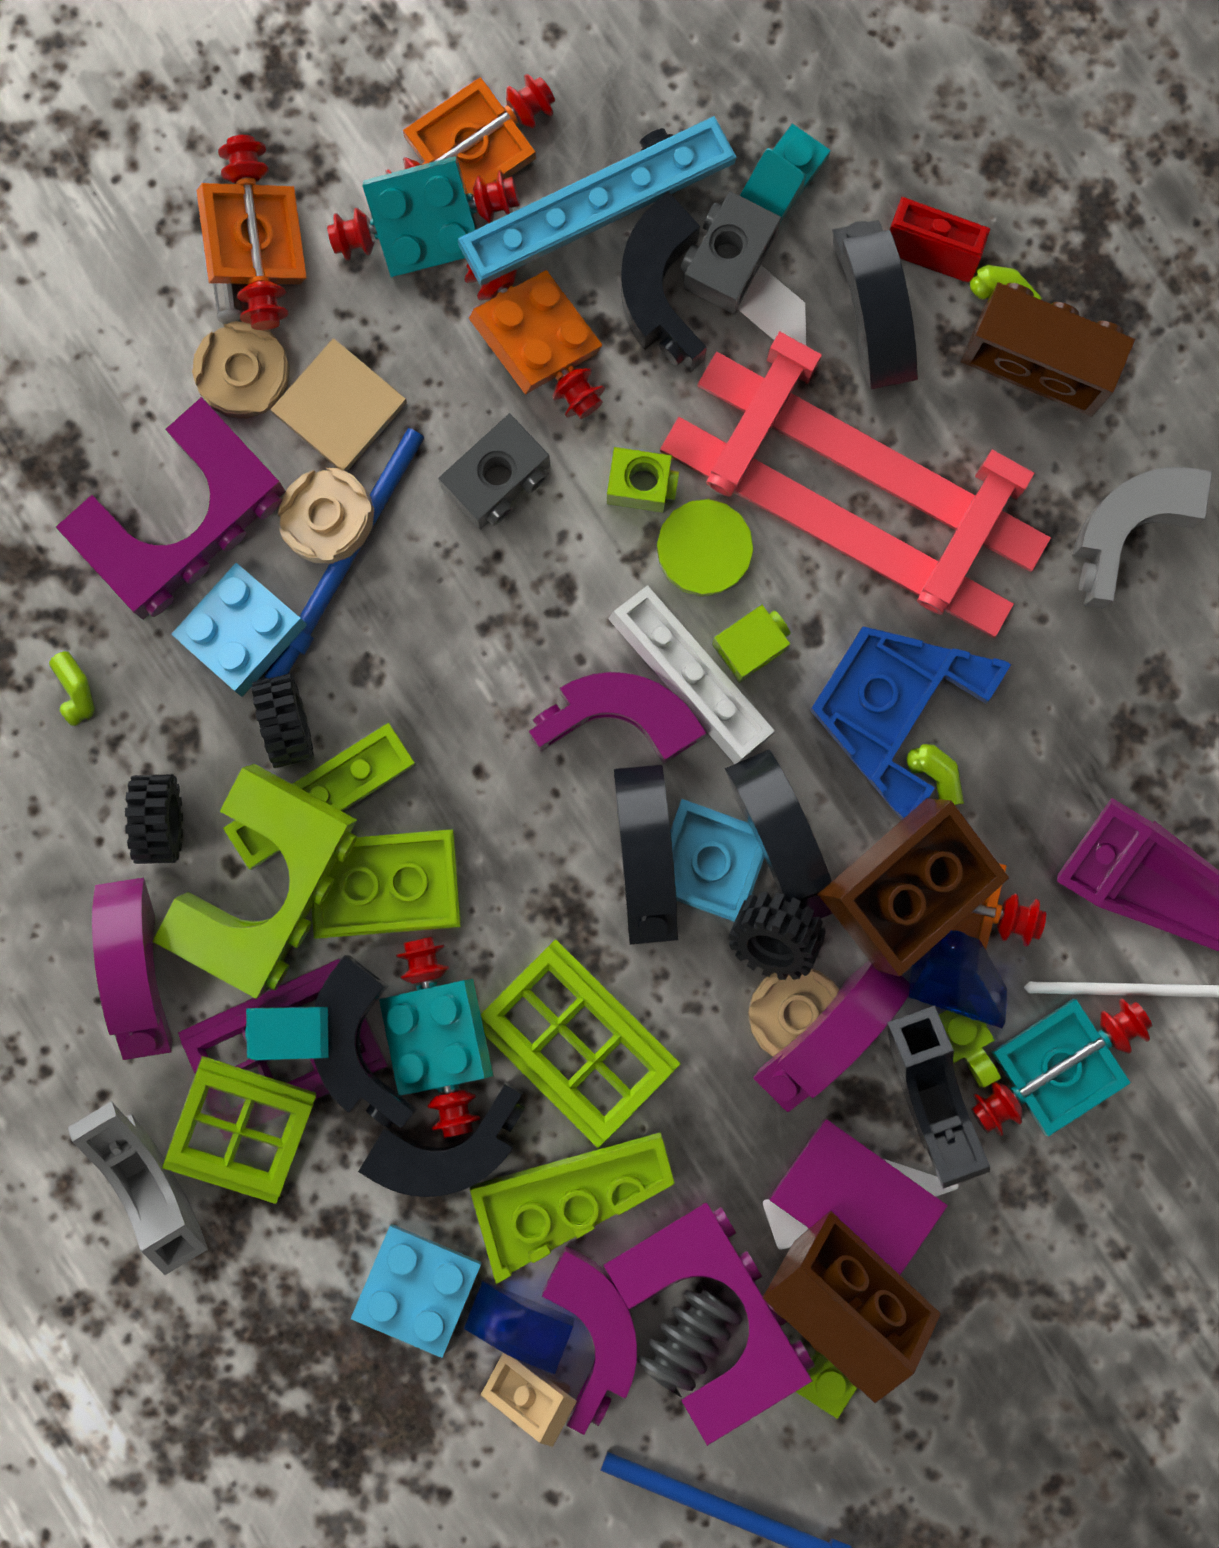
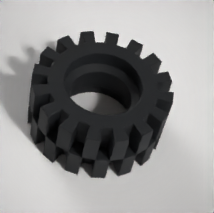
(282, 720)
(154, 819)
(777, 936)

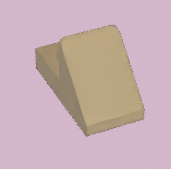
(530, 1398)

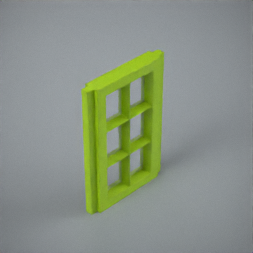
(609, 1012)

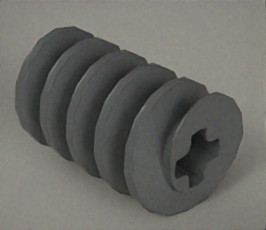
(690, 1340)

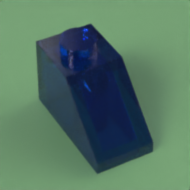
(960, 979)
(520, 1327)

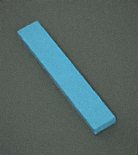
(596, 200)

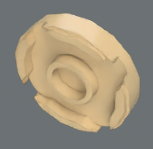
(240, 370)
(326, 515)
(787, 1008)

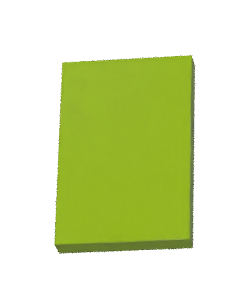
(392, 887)

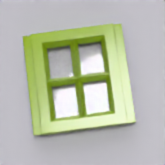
(239, 1130)

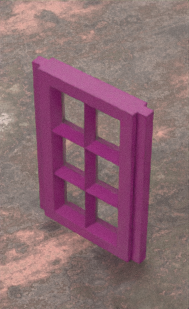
(291, 994)

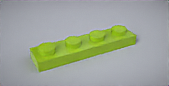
(338, 783)

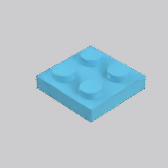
(239, 629)
(416, 1290)

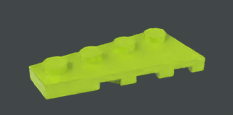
(552, 1203)

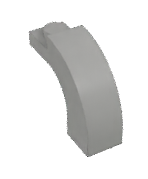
(1156, 496)
(150, 1194)

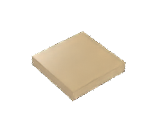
(339, 406)

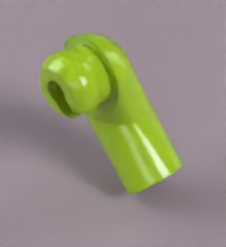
(990, 275)
(77, 687)
(940, 768)

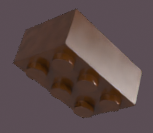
(1048, 348)
(914, 886)
(852, 1307)

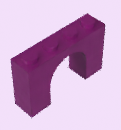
(150, 573)
(769, 1365)

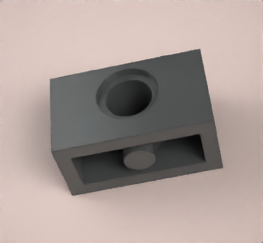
(734, 223)
(506, 446)

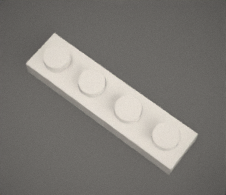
(691, 674)

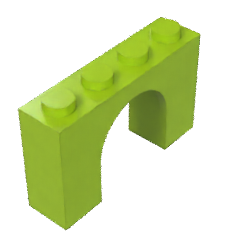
(311, 841)

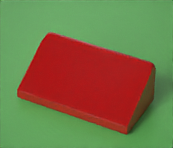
(938, 239)

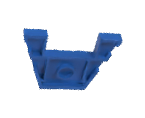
(881, 694)

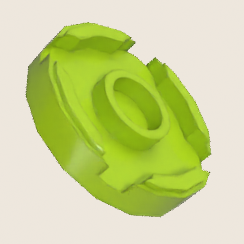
(704, 547)

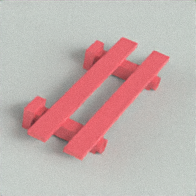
(976, 517)

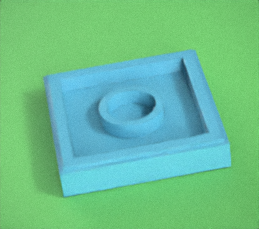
(713, 860)

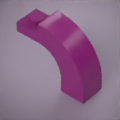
(625, 697)
(126, 970)
(835, 1038)
(591, 1295)

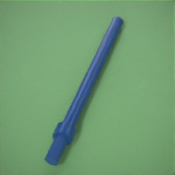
(336, 571)
(712, 1505)

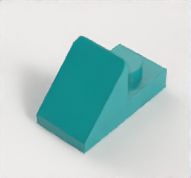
(785, 171)
(287, 1033)

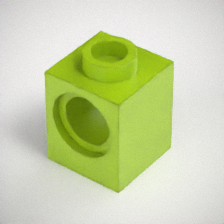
(627, 463)
(752, 642)

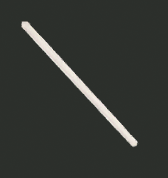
(1122, 989)

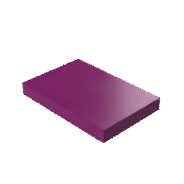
(862, 1191)

